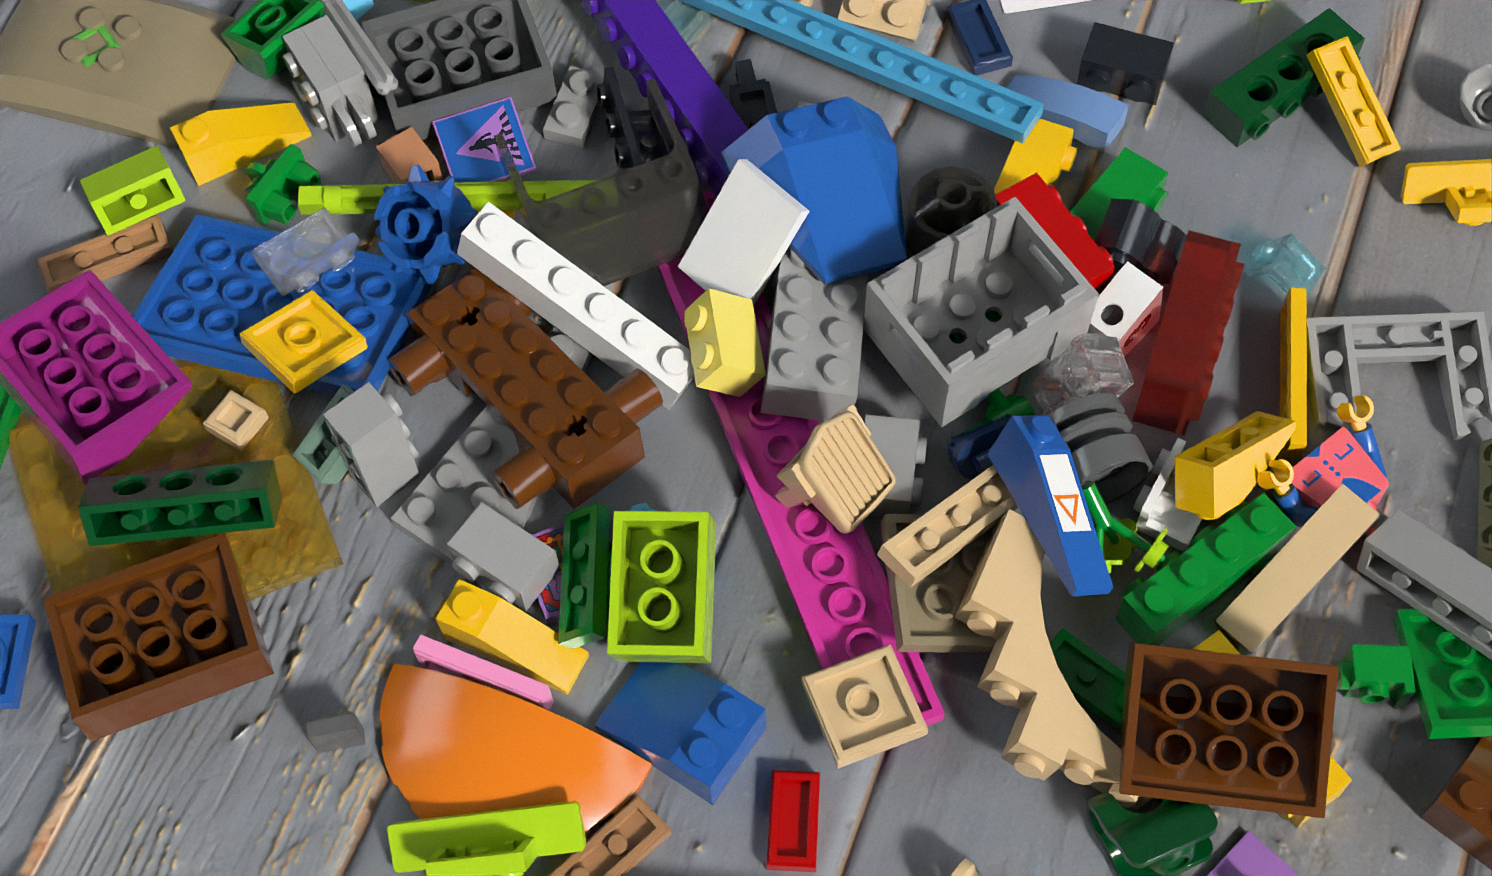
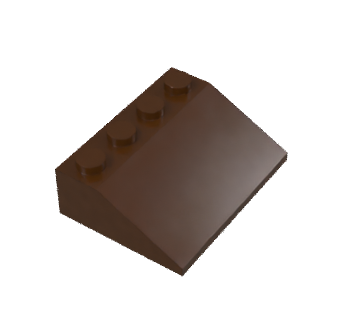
(156, 638)
(1227, 729)

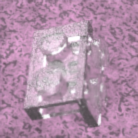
(305, 251)

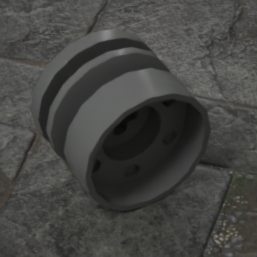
(1103, 445)

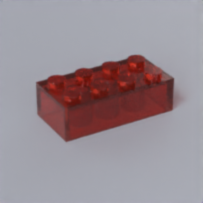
(1190, 334)

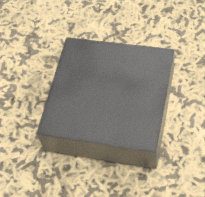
(336, 732)

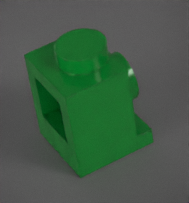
(1377, 674)

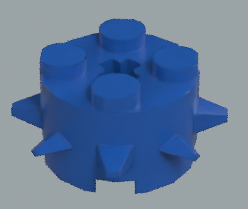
(423, 223)

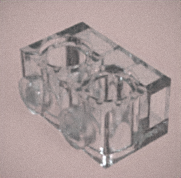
(1085, 368)

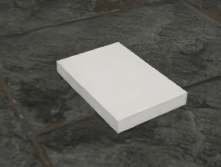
(743, 234)

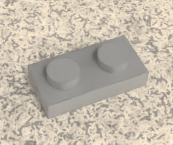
(574, 108)

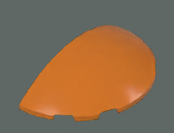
(482, 750)

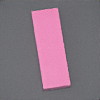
(454, 662)

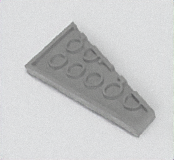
(465, 476)

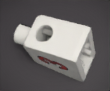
(1127, 307)

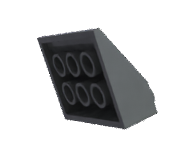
(460, 58)

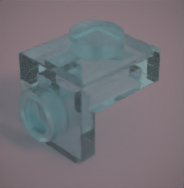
(1286, 263)

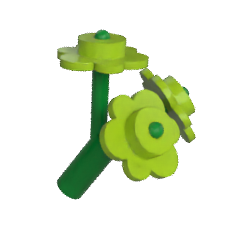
(1120, 537)

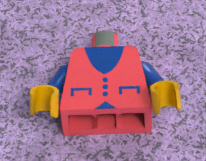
(1344, 458)

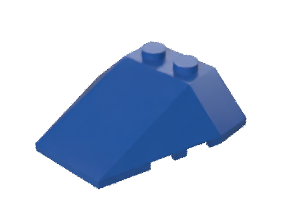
(846, 174)

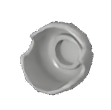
(1476, 97)

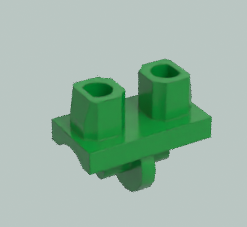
(275, 184)

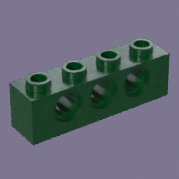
(1275, 81)
(180, 503)

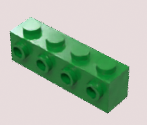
(1204, 572)

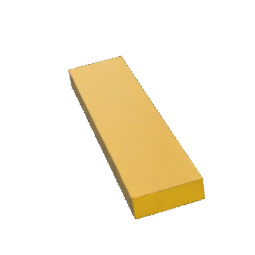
(1294, 371)

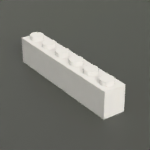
(575, 302)

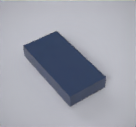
(979, 36)

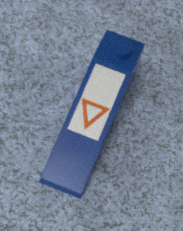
(1050, 496)

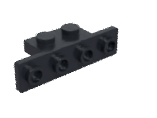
(634, 132)

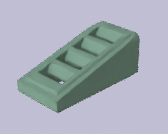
(311, 449)

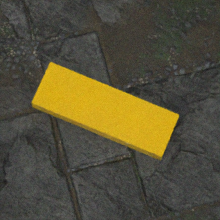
(1353, 101)

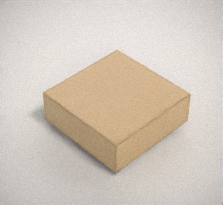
(235, 420)

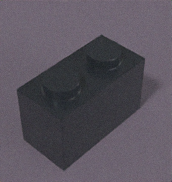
(1125, 63)

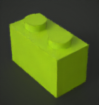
(132, 190)

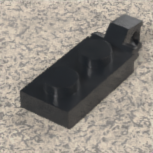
(750, 97)

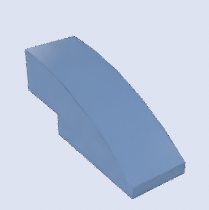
(1090, 113)

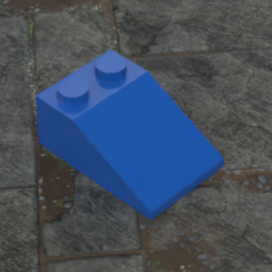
(684, 725)

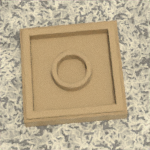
(864, 706)

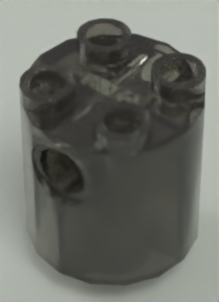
(943, 204)

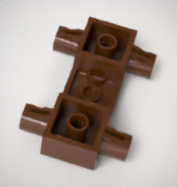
(562, 421)

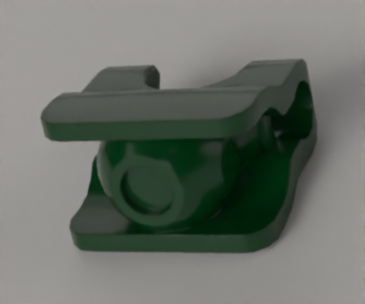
(1153, 842)

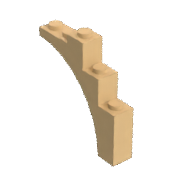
(1023, 673)

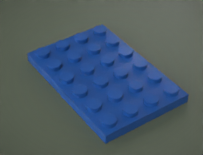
(218, 290)

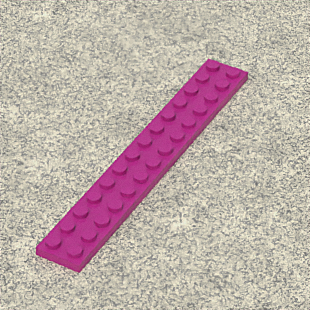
(827, 572)

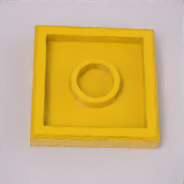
(303, 341)

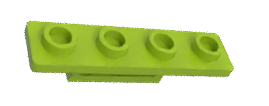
(487, 841)

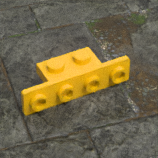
(1459, 184)

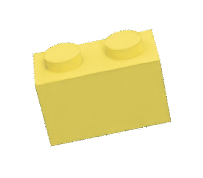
(724, 343)

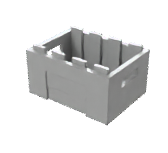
(989, 265)

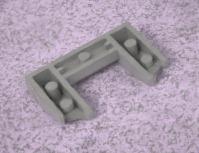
(1452, 340)

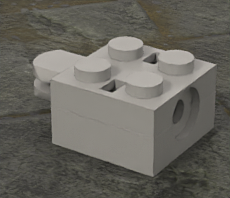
(330, 81)

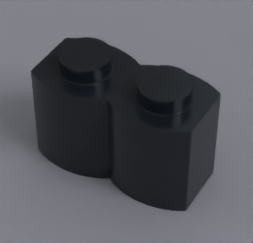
(1142, 238)

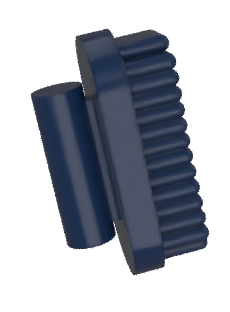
(970, 449)

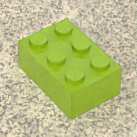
(662, 587)

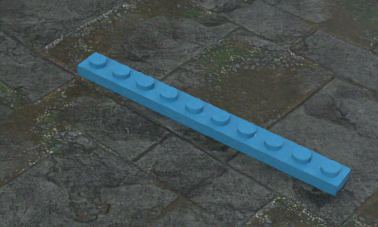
(884, 63)

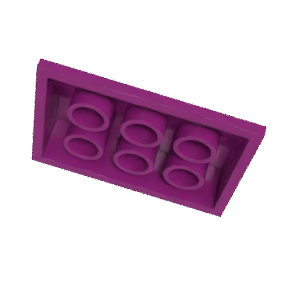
(87, 374)

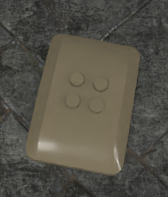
(161, 75)

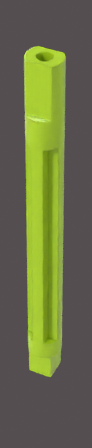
(365, 198)

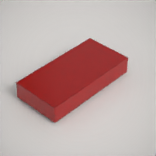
(793, 821)

